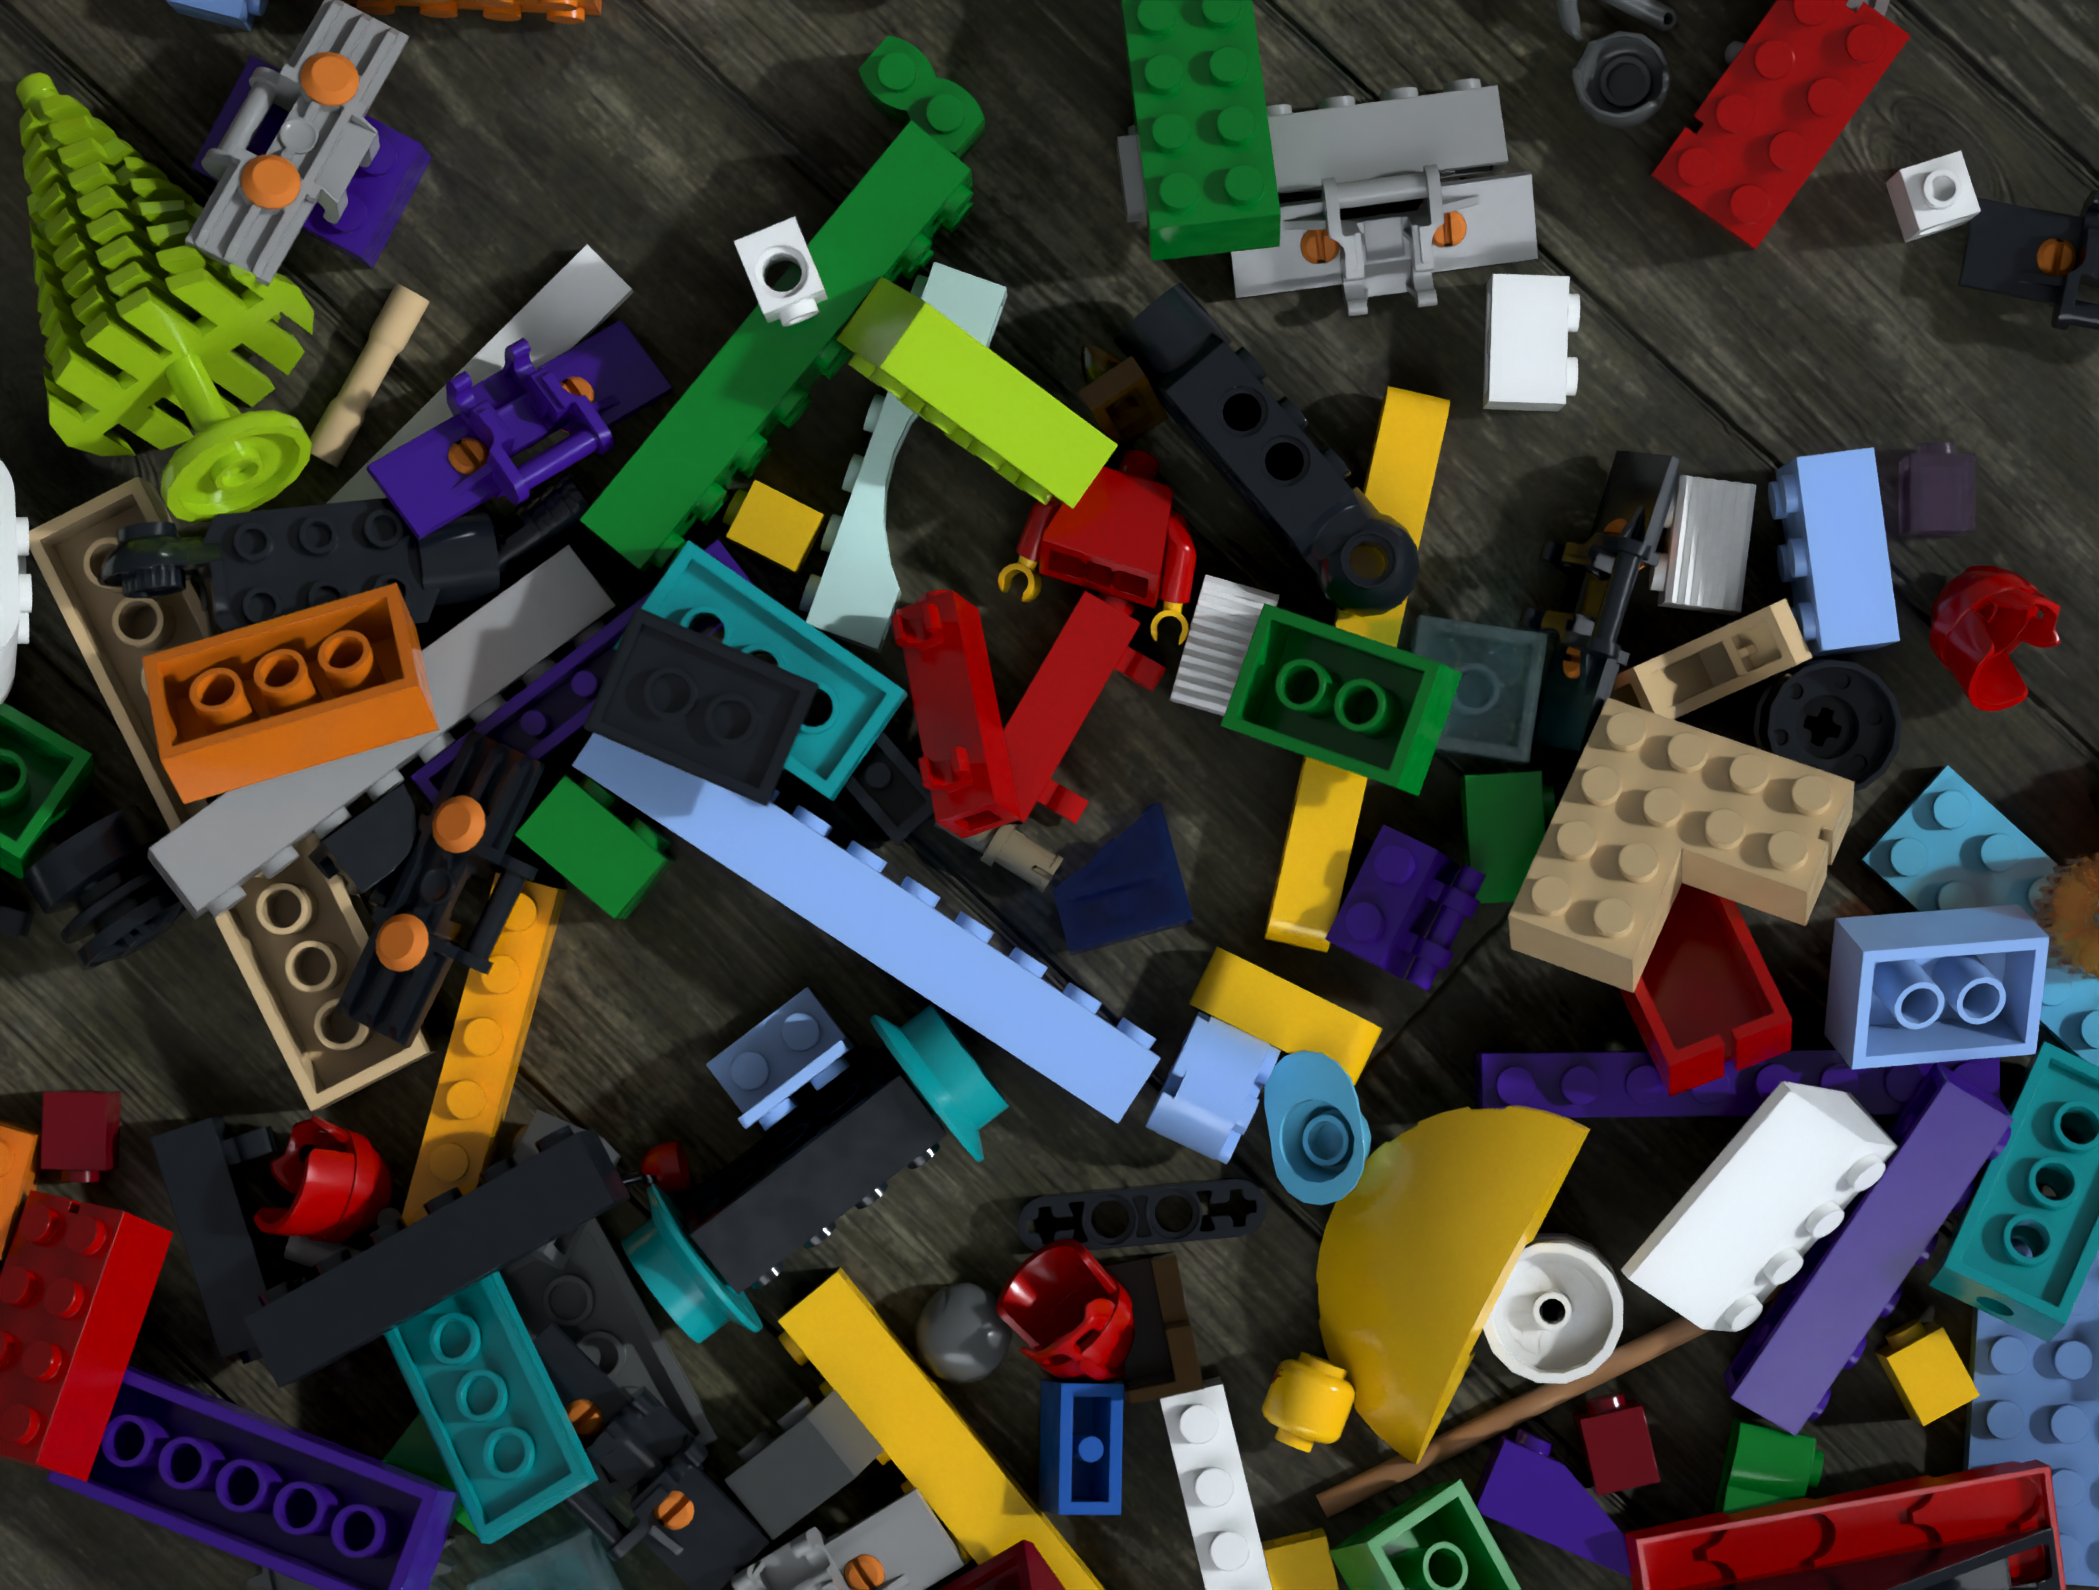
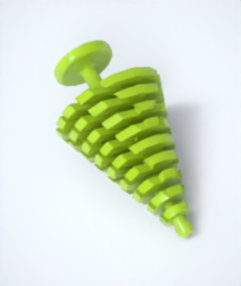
(150, 319)

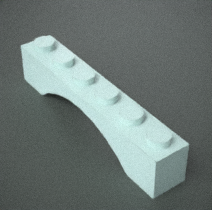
(858, 582)

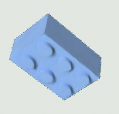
(1835, 551)
(1935, 986)

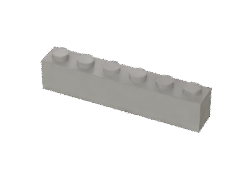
(1366, 140)

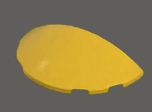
(1426, 1253)

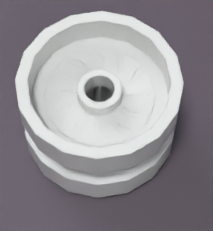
(1580, 1335)

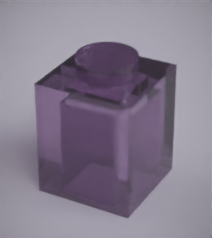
(1936, 491)

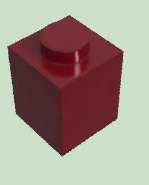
(80, 1133)
(1615, 1444)

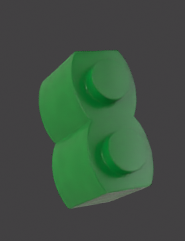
(906, 89)
(1765, 1466)

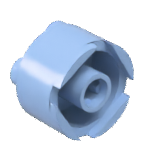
(1212, 1088)

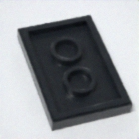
(701, 706)

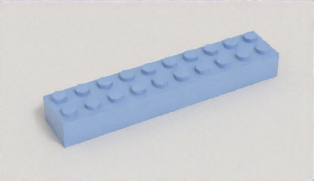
(890, 926)

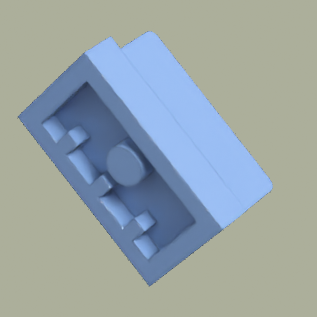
(780, 1057)

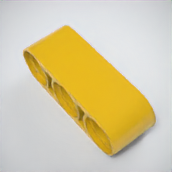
(1283, 1012)

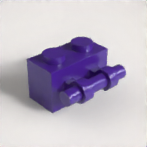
(1396, 902)

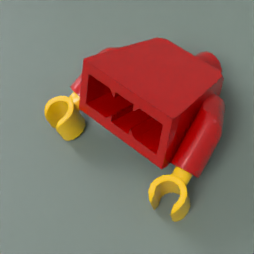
(1113, 541)

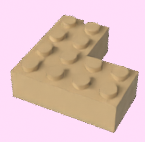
(1664, 810)

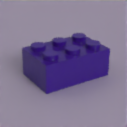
(374, 193)

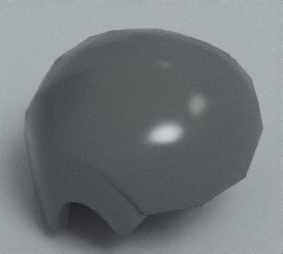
(1622, 79)
(961, 1334)

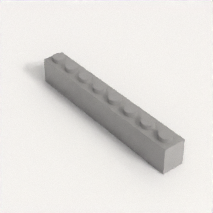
(466, 674)

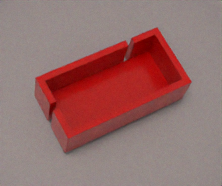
(1778, 112)
(1707, 995)
(69, 1326)

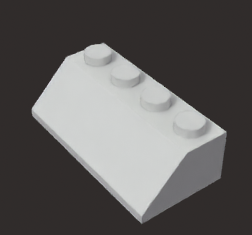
(1762, 1206)

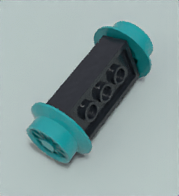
(811, 1173)

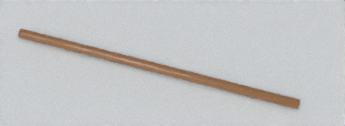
(1511, 1414)

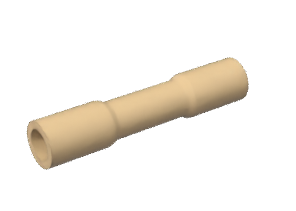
(385, 342)

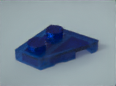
(1126, 889)

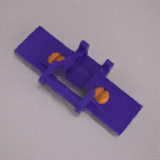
(510, 411)

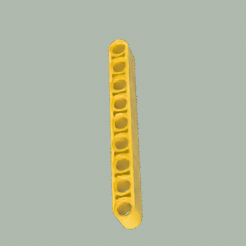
(1326, 796)

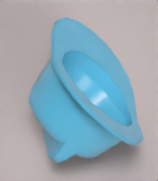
(1315, 1127)

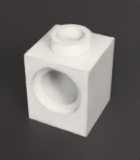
(1933, 196)
(777, 244)

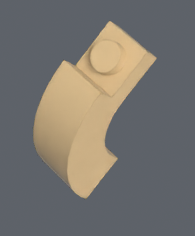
(1715, 664)

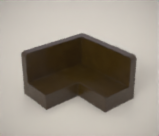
(1163, 1349)

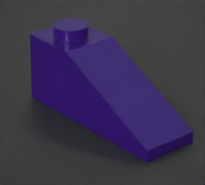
(1542, 1498)

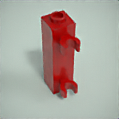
(1063, 695)
(956, 713)

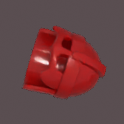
(1980, 622)
(335, 1189)
(1069, 1313)

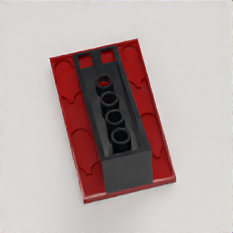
(1920, 1533)

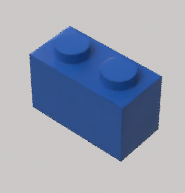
(1080, 1447)

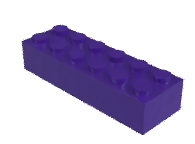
(266, 1490)

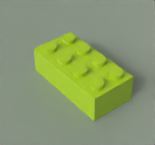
(974, 395)

